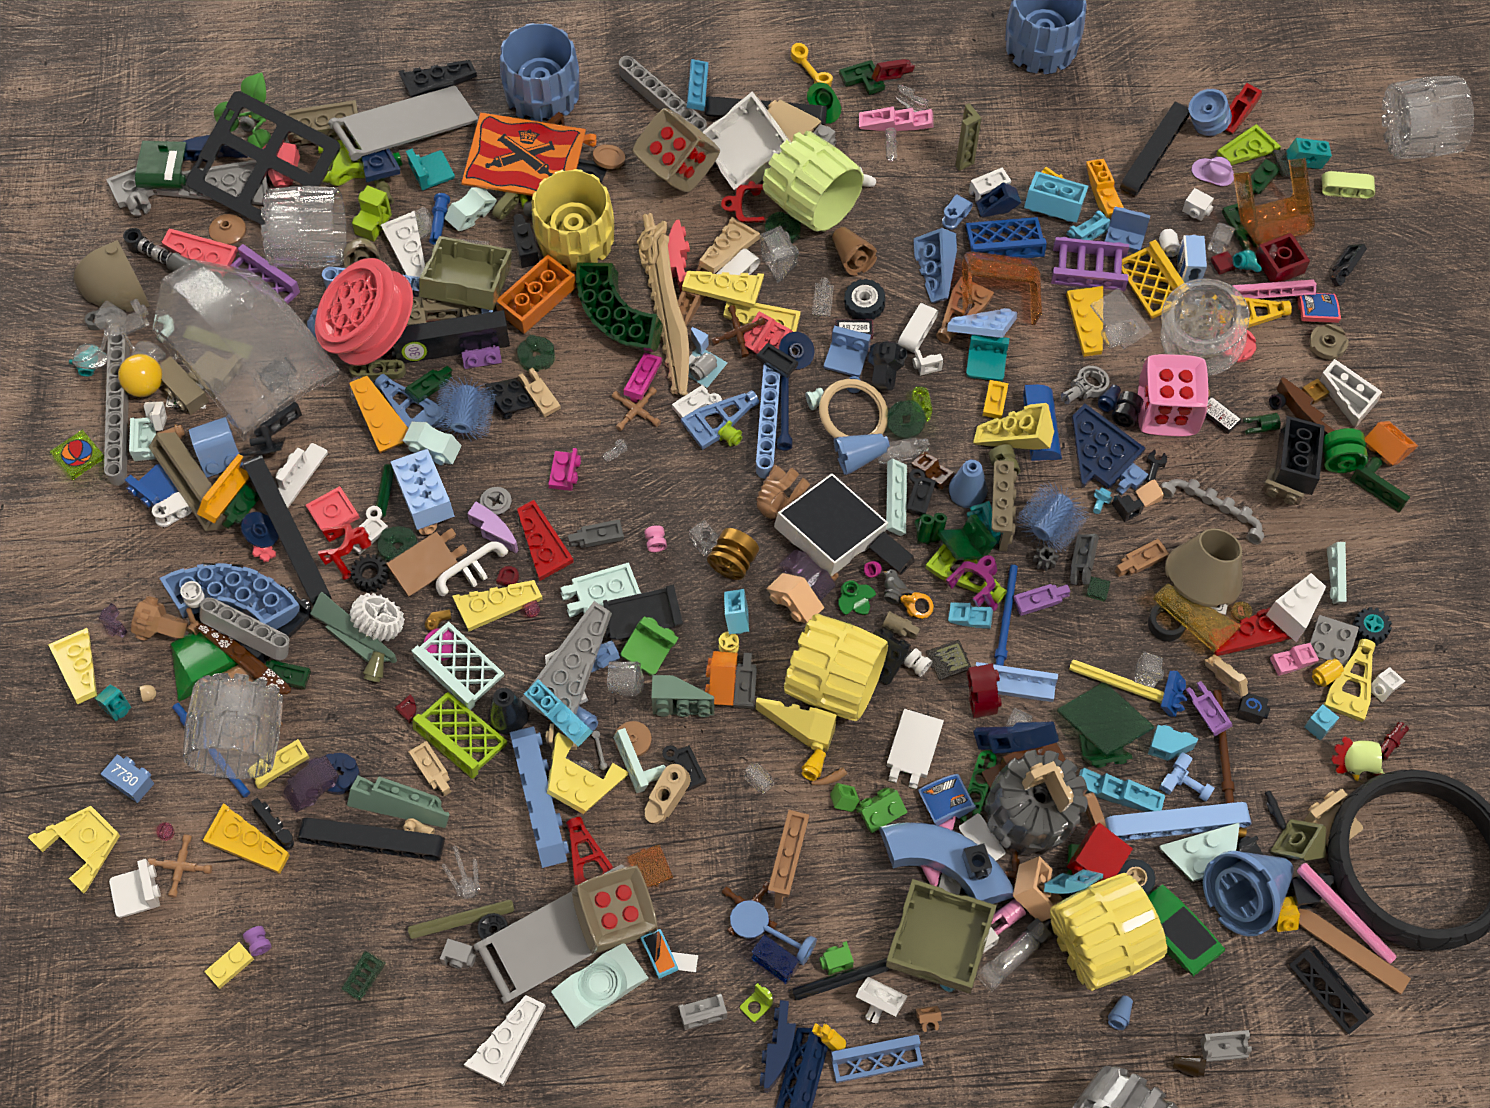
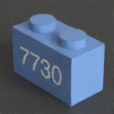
(127, 778)

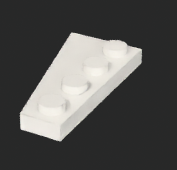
(405, 241)
(502, 1049)

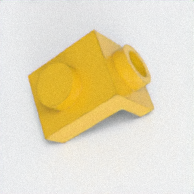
(1288, 917)

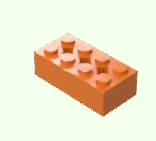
(536, 293)

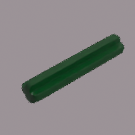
(384, 489)

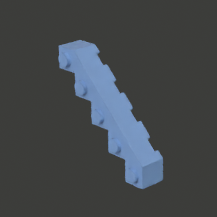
(539, 803)

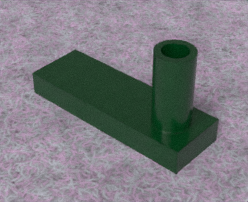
(1367, 479)

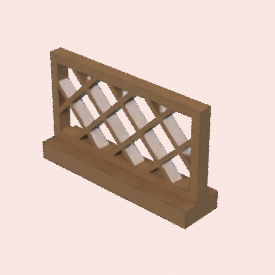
(788, 856)

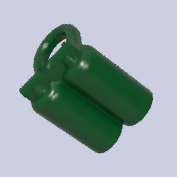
(928, 527)

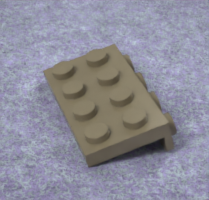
(318, 118)
(1003, 502)

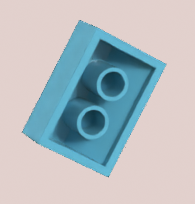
(1056, 197)

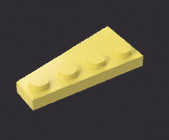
(784, 316)
(487, 606)
(76, 664)

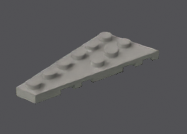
(573, 661)

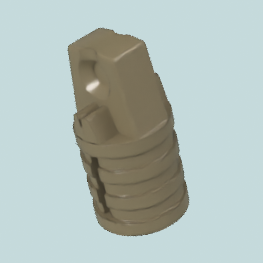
(900, 626)

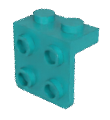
(987, 357)

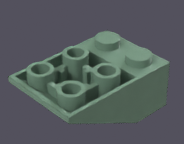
(679, 698)

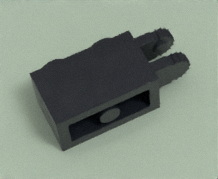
(524, 242)

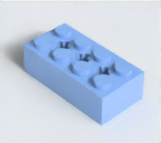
(422, 489)

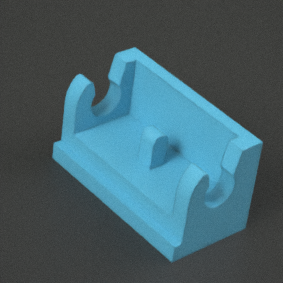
(1090, 229)

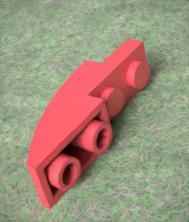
(678, 252)

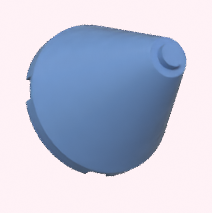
(1247, 890)

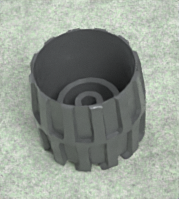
(1023, 821)

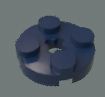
(350, 769)

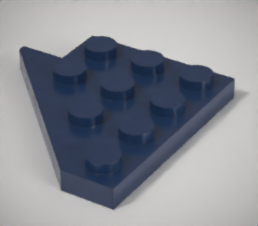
(1102, 448)

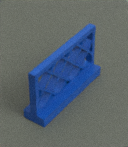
(1021, 248)

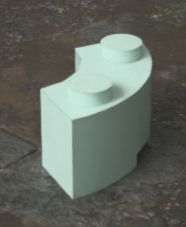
(467, 210)
(441, 446)

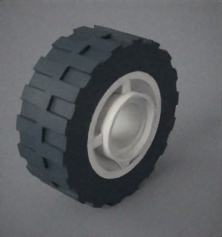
(862, 290)

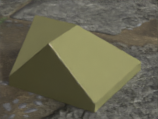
(1301, 841)

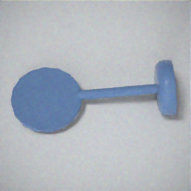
(751, 920)

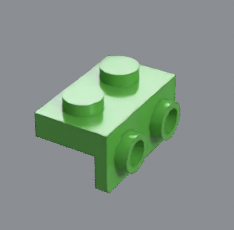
(881, 809)

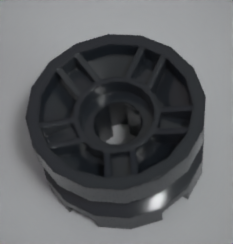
(489, 921)

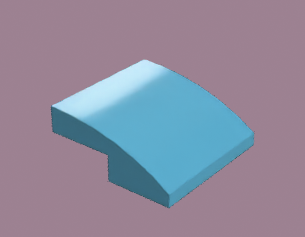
(1072, 883)

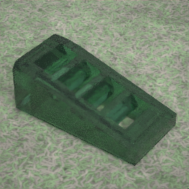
(362, 963)

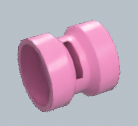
(655, 538)

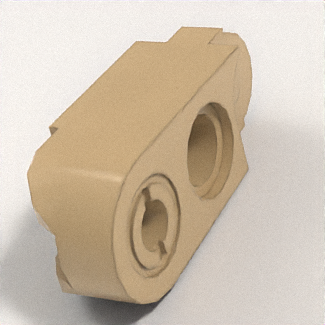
(657, 809)

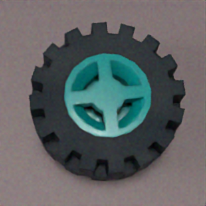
(1377, 621)

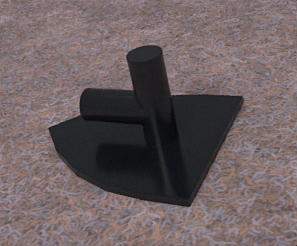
(263, 444)

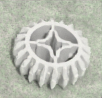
(376, 617)

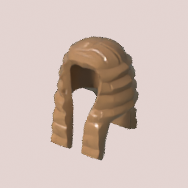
(772, 498)

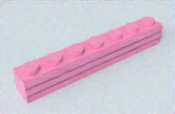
(1277, 289)

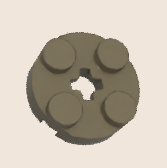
(1325, 350)

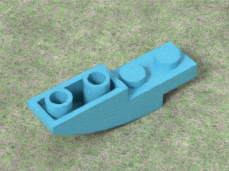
(558, 713)

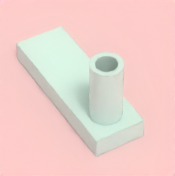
(638, 777)

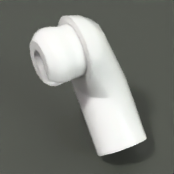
(869, 181)

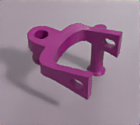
(985, 569)

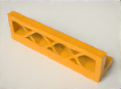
(223, 491)

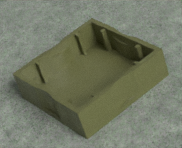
(465, 273)
(941, 936)

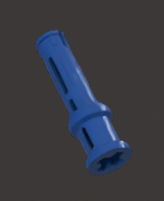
(439, 212)

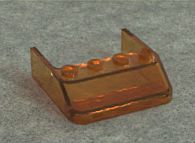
(1280, 216)
(1001, 268)

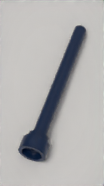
(784, 441)

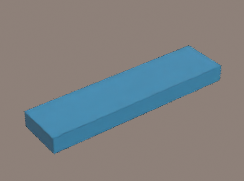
(697, 85)

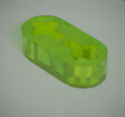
(925, 403)

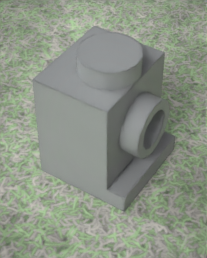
(458, 954)

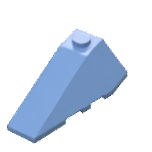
(936, 257)

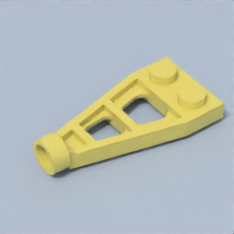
(1348, 704)

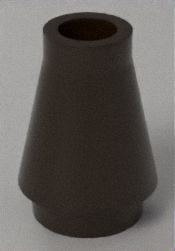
(1190, 1064)

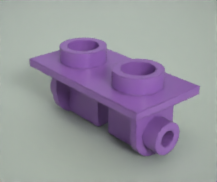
(481, 357)

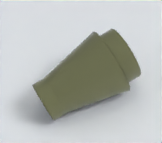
(375, 667)

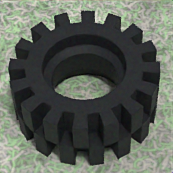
(364, 564)

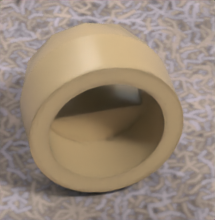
(147, 692)

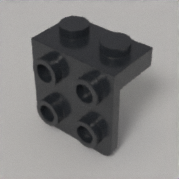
(895, 655)

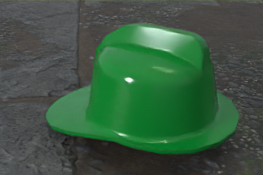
(823, 94)

